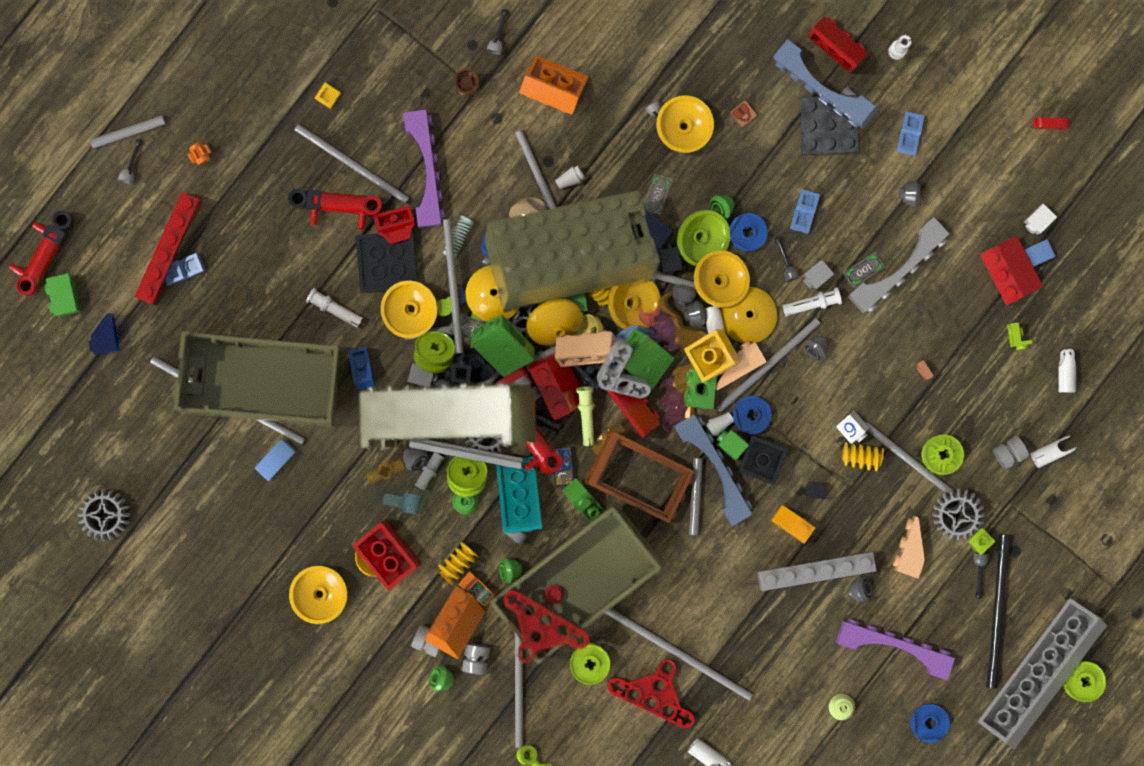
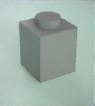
(817, 275)
(421, 377)

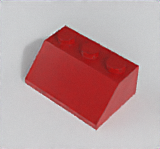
(837, 44)
(1011, 270)
(556, 385)
(636, 411)
(387, 554)

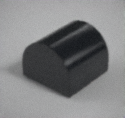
(815, 490)

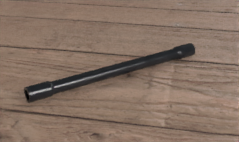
(1003, 550)

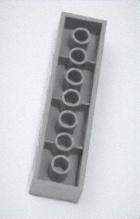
(1042, 673)

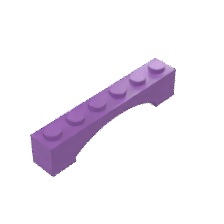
(429, 212)
(853, 635)

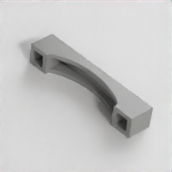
(930, 236)
(816, 571)

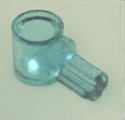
(408, 502)

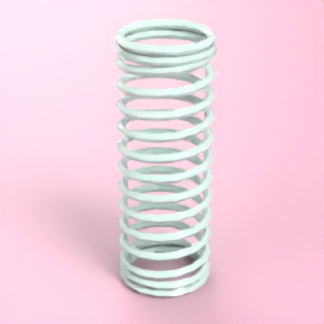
(465, 220)

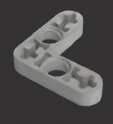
(617, 377)

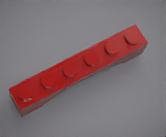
(161, 261)

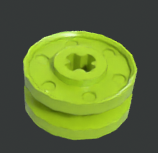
(434, 352)
(952, 449)
(466, 476)
(590, 675)
(1095, 682)

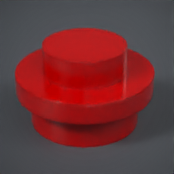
(553, 594)

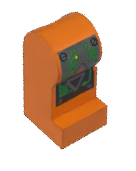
(477, 588)

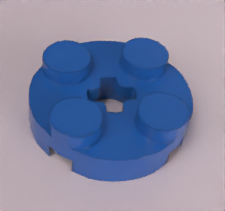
(758, 229)
(757, 405)
(937, 730)

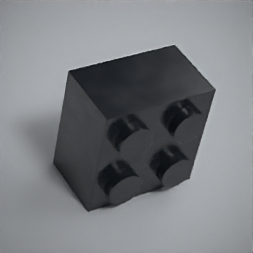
(762, 460)

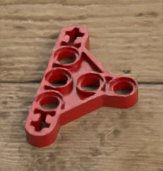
(549, 633)
(663, 697)

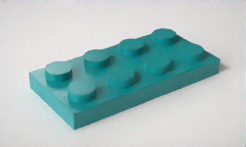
(519, 498)

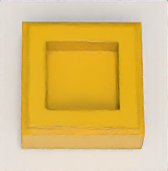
(327, 95)

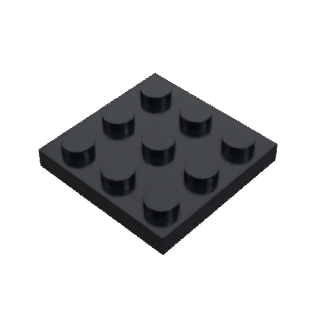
(825, 130)
(384, 263)

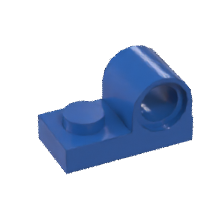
(361, 368)

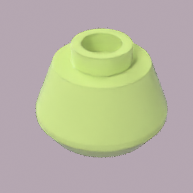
(838, 701)

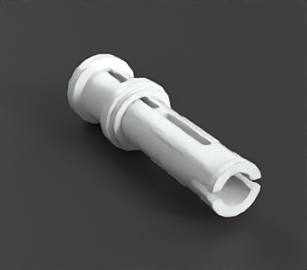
(899, 47)
(821, 300)
(326, 304)

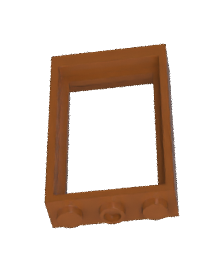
(603, 459)

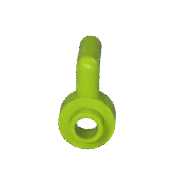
(531, 756)

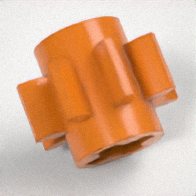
(199, 153)

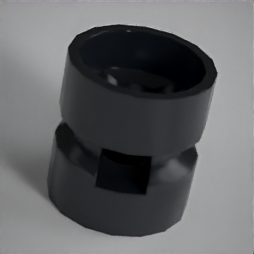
(479, 365)

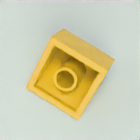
(712, 355)

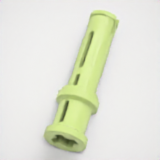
(586, 406)

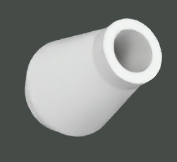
(570, 177)
(718, 424)

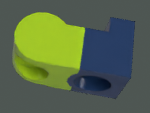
(444, 305)

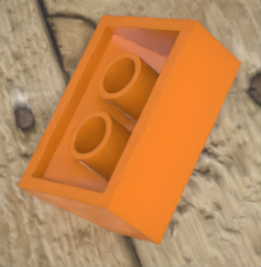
(553, 84)
(455, 623)

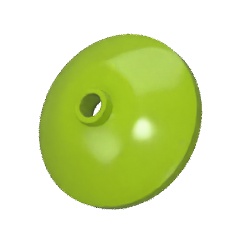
(712, 231)

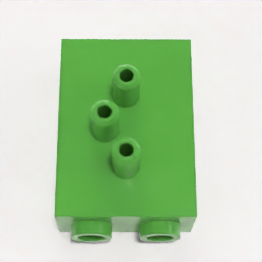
(502, 345)
(647, 358)

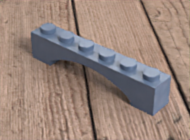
(859, 109)
(735, 506)

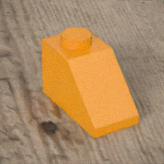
(793, 524)

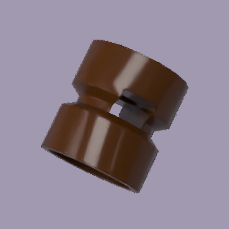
(467, 83)

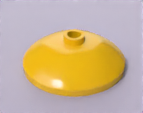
(686, 111)
(729, 271)
(641, 295)
(479, 297)
(396, 310)
(553, 321)
(752, 329)
(304, 597)

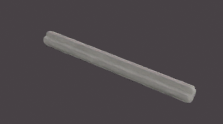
(466, 452)

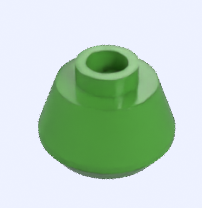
(722, 204)
(462, 507)
(509, 570)
(441, 678)

